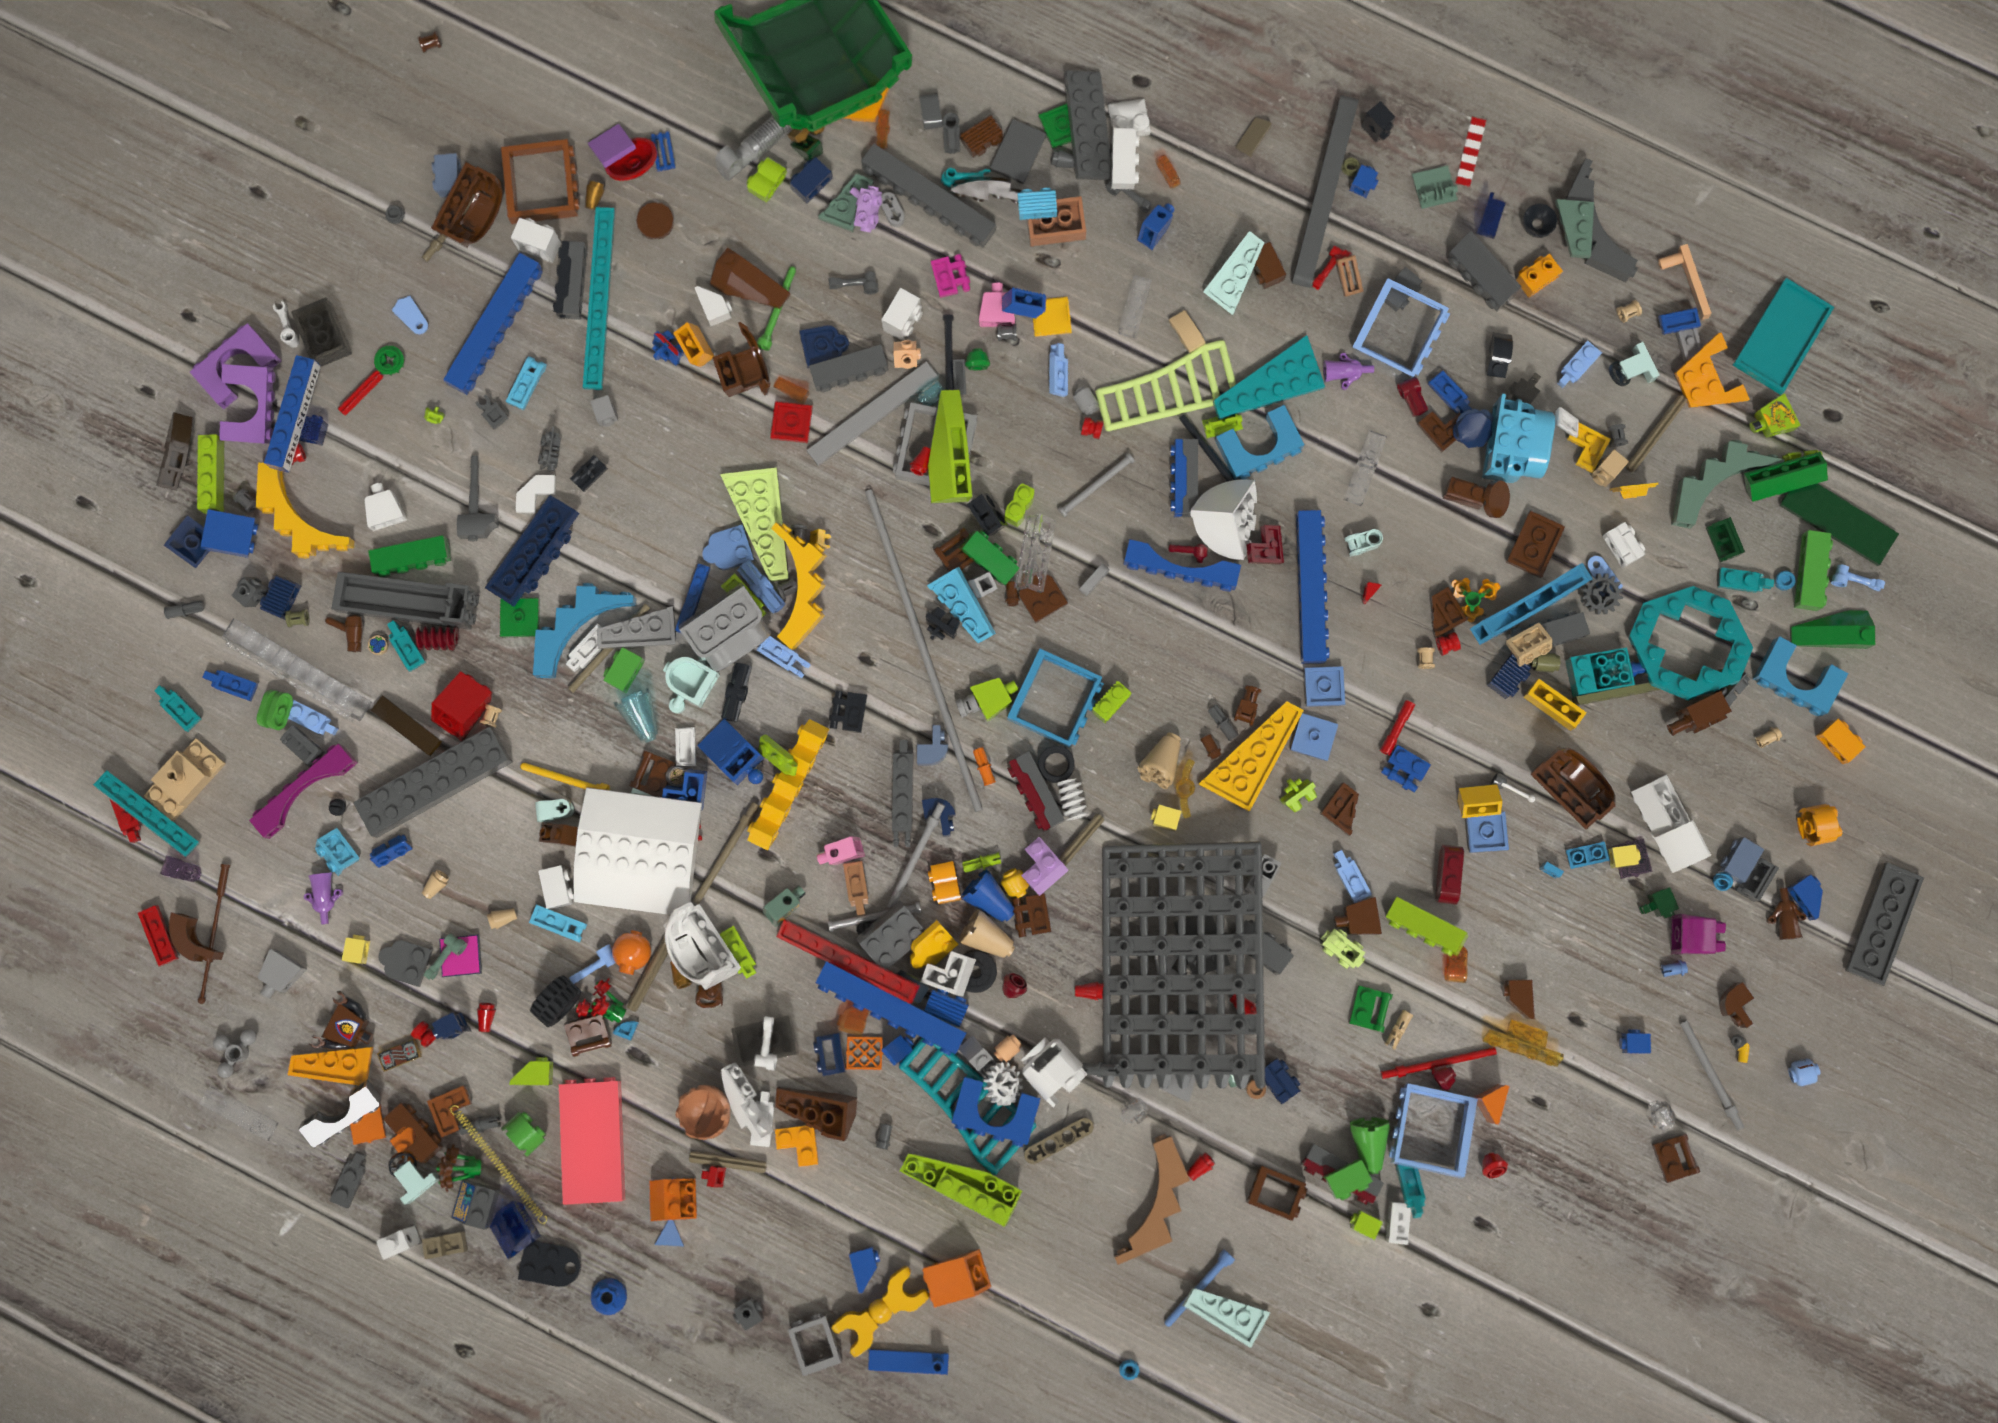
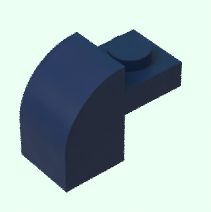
(929, 806)

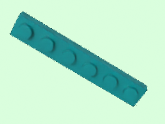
(146, 814)

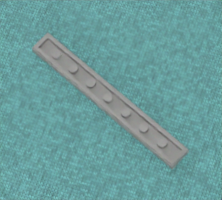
(872, 414)

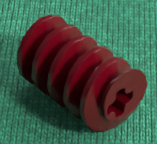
(437, 639)

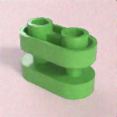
(274, 709)

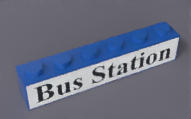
(292, 414)

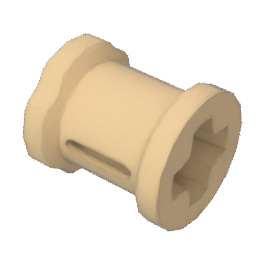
(1629, 311)
(1426, 658)
(490, 716)

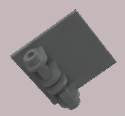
(550, 442)

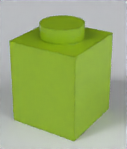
(1365, 1224)

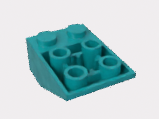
(1599, 672)

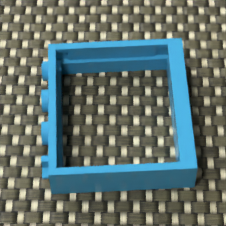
(1088, 705)

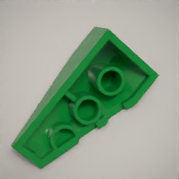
(1838, 630)

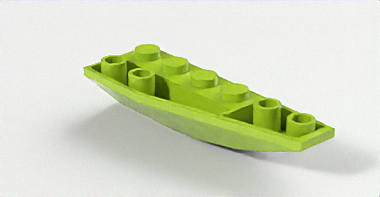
(949, 452)
(967, 1186)

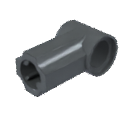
(951, 134)

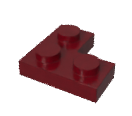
(1270, 549)

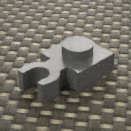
(493, 414)

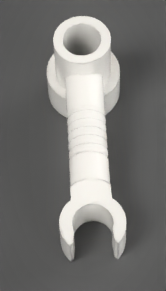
(288, 335)
(765, 1059)

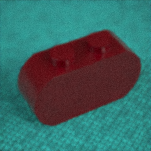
(1449, 874)

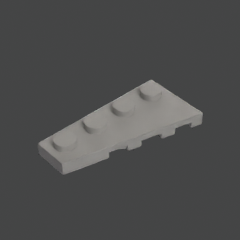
(641, 631)

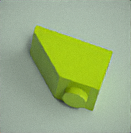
(535, 1073)

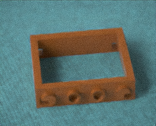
(541, 214)

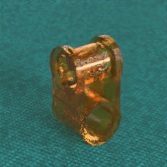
(1456, 967)

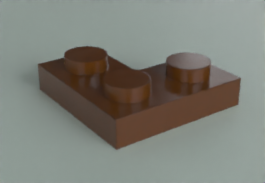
(1437, 431)

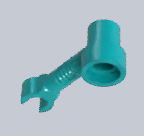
(948, 181)

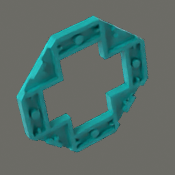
(1728, 629)

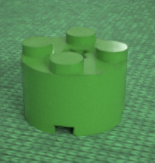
(523, 1133)

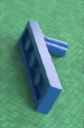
(908, 1361)

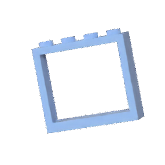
(1433, 335)
(1465, 1132)

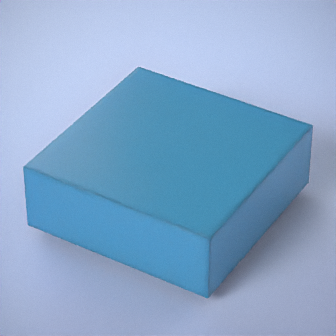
(1551, 870)

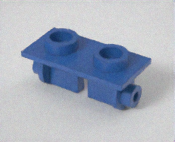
(382, 855)

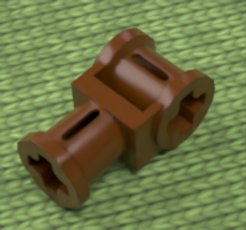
(1247, 708)

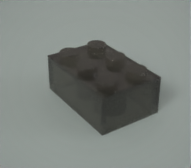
(321, 332)
(749, 1040)

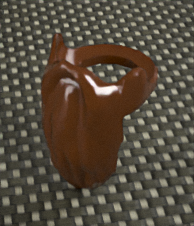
(712, 993)

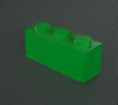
(989, 557)

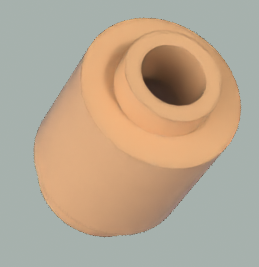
(1007, 1048)

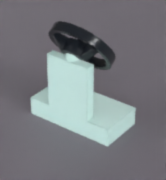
(1634, 366)
(410, 1177)

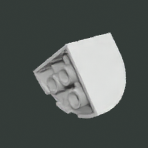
(1226, 517)

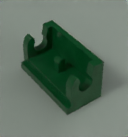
(1725, 540)

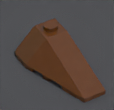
(740, 278)
(824, 1111)

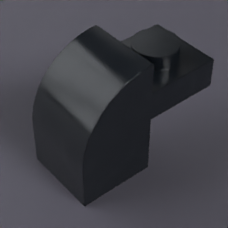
(1500, 355)

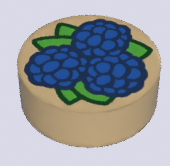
(378, 645)

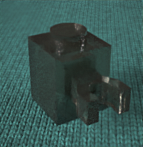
(1524, 390)

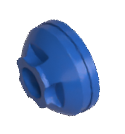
(618, 1292)

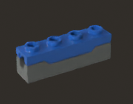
(1185, 476)

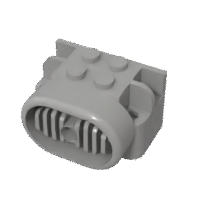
(726, 628)

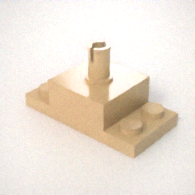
(183, 779)

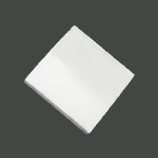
(1682, 846)

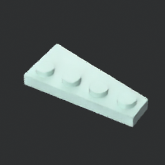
(1233, 276)
(1228, 1315)

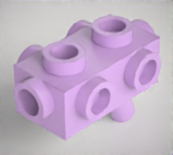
(867, 207)

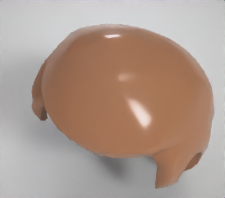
(703, 1112)

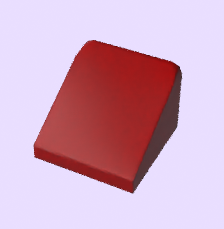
(1369, 590)

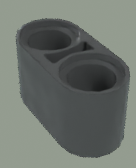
(930, 111)

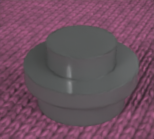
(394, 214)

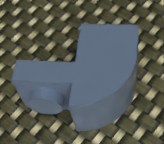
(933, 753)

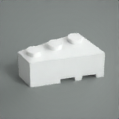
(1124, 158)

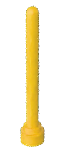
(562, 778)

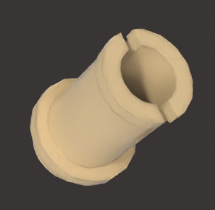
(1772, 735)

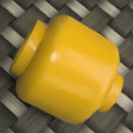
(1014, 883)

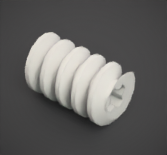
(1072, 799)

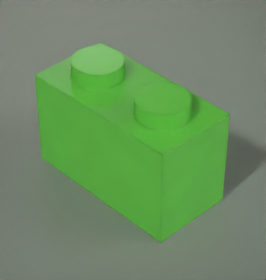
(623, 670)
(1348, 1179)

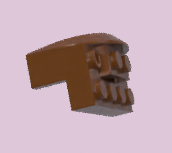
(481, 211)
(1583, 777)

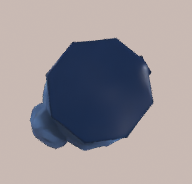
(1473, 428)

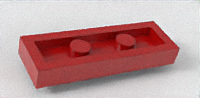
(158, 935)

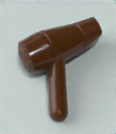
(353, 627)

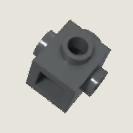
(249, 591)
(741, 1317)

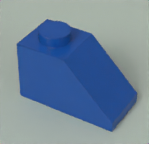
(1807, 895)
(898, 1049)
(864, 1265)

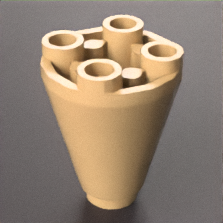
(1161, 761)

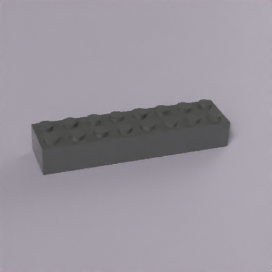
(432, 782)

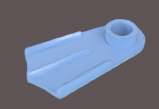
(410, 315)
(1603, 568)

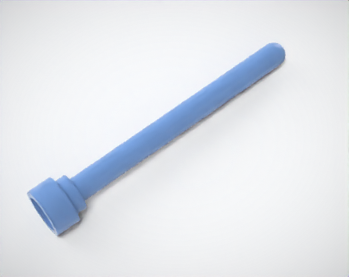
(1224, 1260)

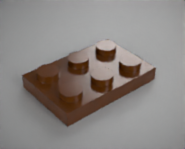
(1535, 544)

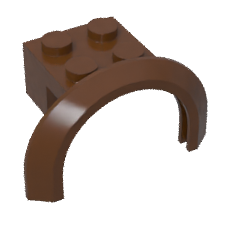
(744, 369)

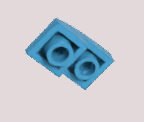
(1587, 855)

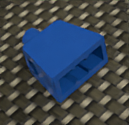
(1156, 225)

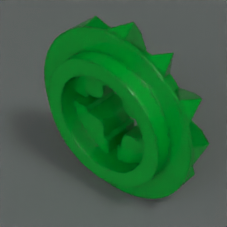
(380, 360)

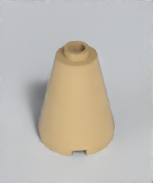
(986, 936)

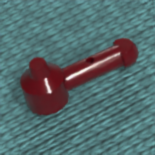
(1200, 550)

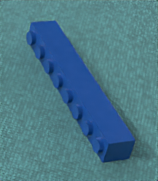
(493, 324)
(1311, 587)
(890, 1008)

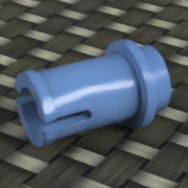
(1674, 969)

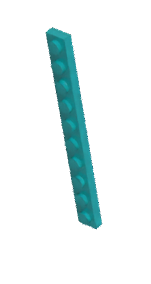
(599, 298)

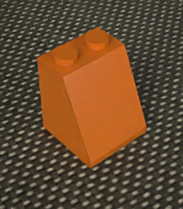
(956, 1278)

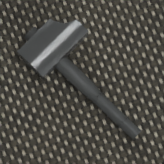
(475, 525)

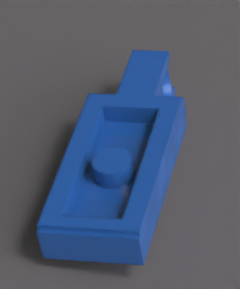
(1450, 393)
(232, 684)

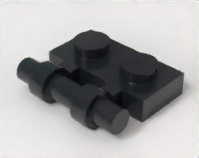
(854, 711)

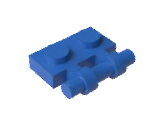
(1409, 764)

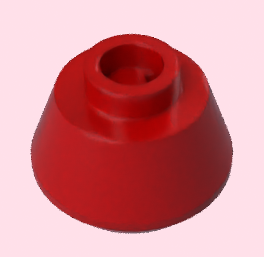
(1493, 1165)

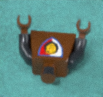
(345, 1026)

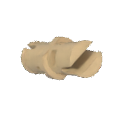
(1397, 1033)

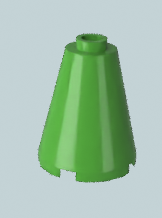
(1370, 1141)

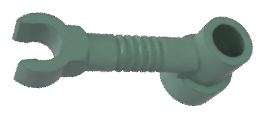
(454, 945)

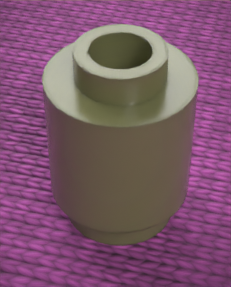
(1547, 663)

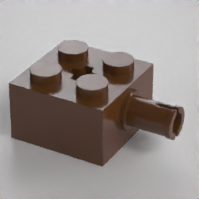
(1699, 715)

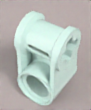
(1360, 543)
(550, 810)

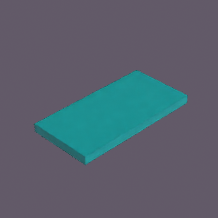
(1783, 336)

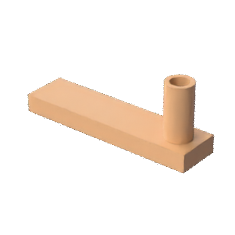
(1685, 258)

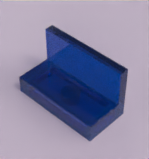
(1490, 217)

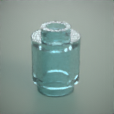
(930, 393)

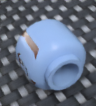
(1804, 1072)

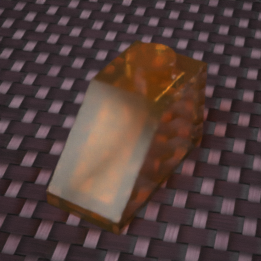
(853, 1021)

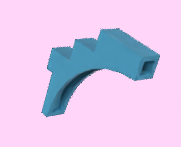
(589, 603)
(1531, 604)

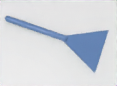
(669, 1235)

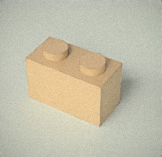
(1609, 468)

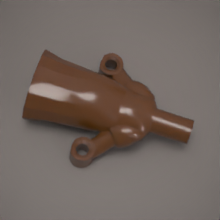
(1788, 917)

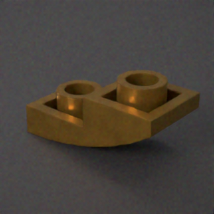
(800, 135)

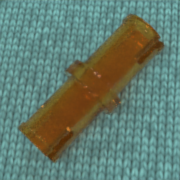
(883, 128)

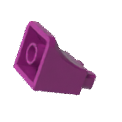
(1696, 935)

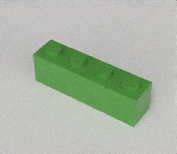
(1812, 570)

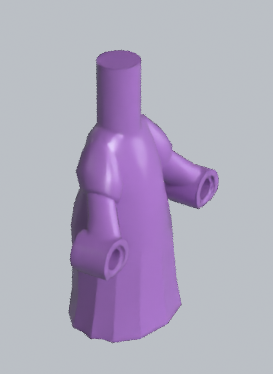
(1341, 370)
(322, 895)

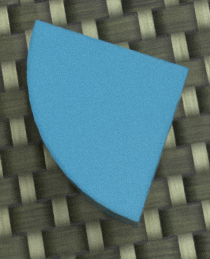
(626, 1030)

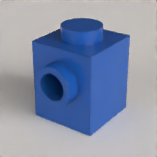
(1364, 181)
(1635, 1042)

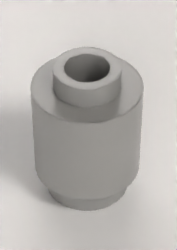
(1086, 400)

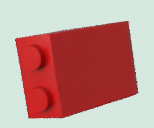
(460, 705)

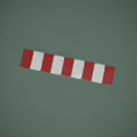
(1470, 151)

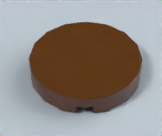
(655, 220)
(1497, 499)

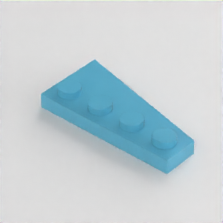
(960, 599)

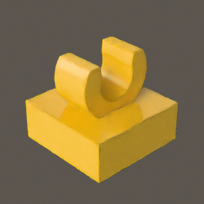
(819, 536)

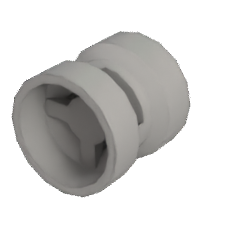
(967, 705)

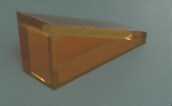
(792, 390)

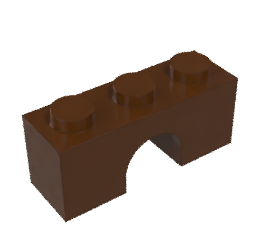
(426, 1143)

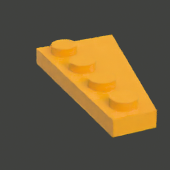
(335, 1066)

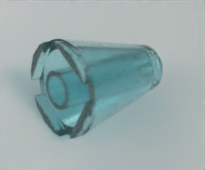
(639, 714)

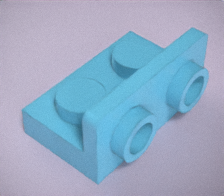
(336, 851)

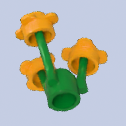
(1473, 598)

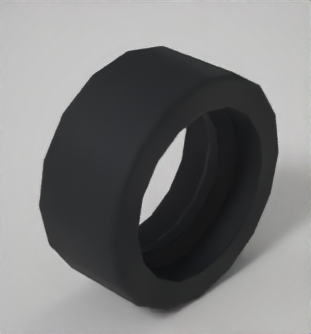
(1051, 750)

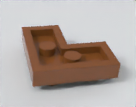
(440, 1109)

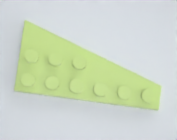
(759, 507)

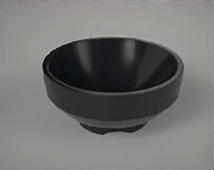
(1545, 215)

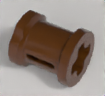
(429, 42)

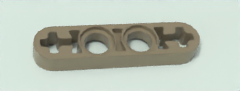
(1057, 1138)

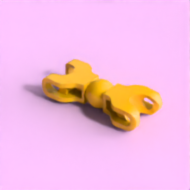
(880, 1311)

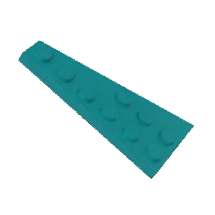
(1282, 378)

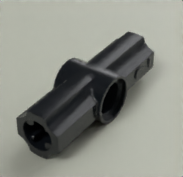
(736, 692)

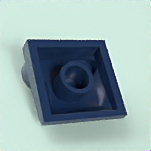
(187, 542)

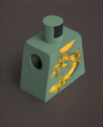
(777, 911)

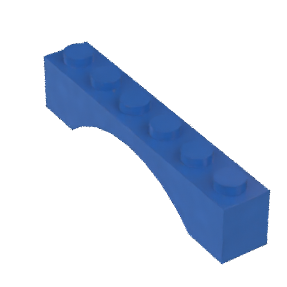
(1221, 574)

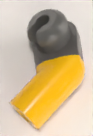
(1742, 1047)

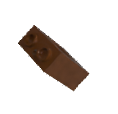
(1257, 1187)

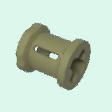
(304, 618)

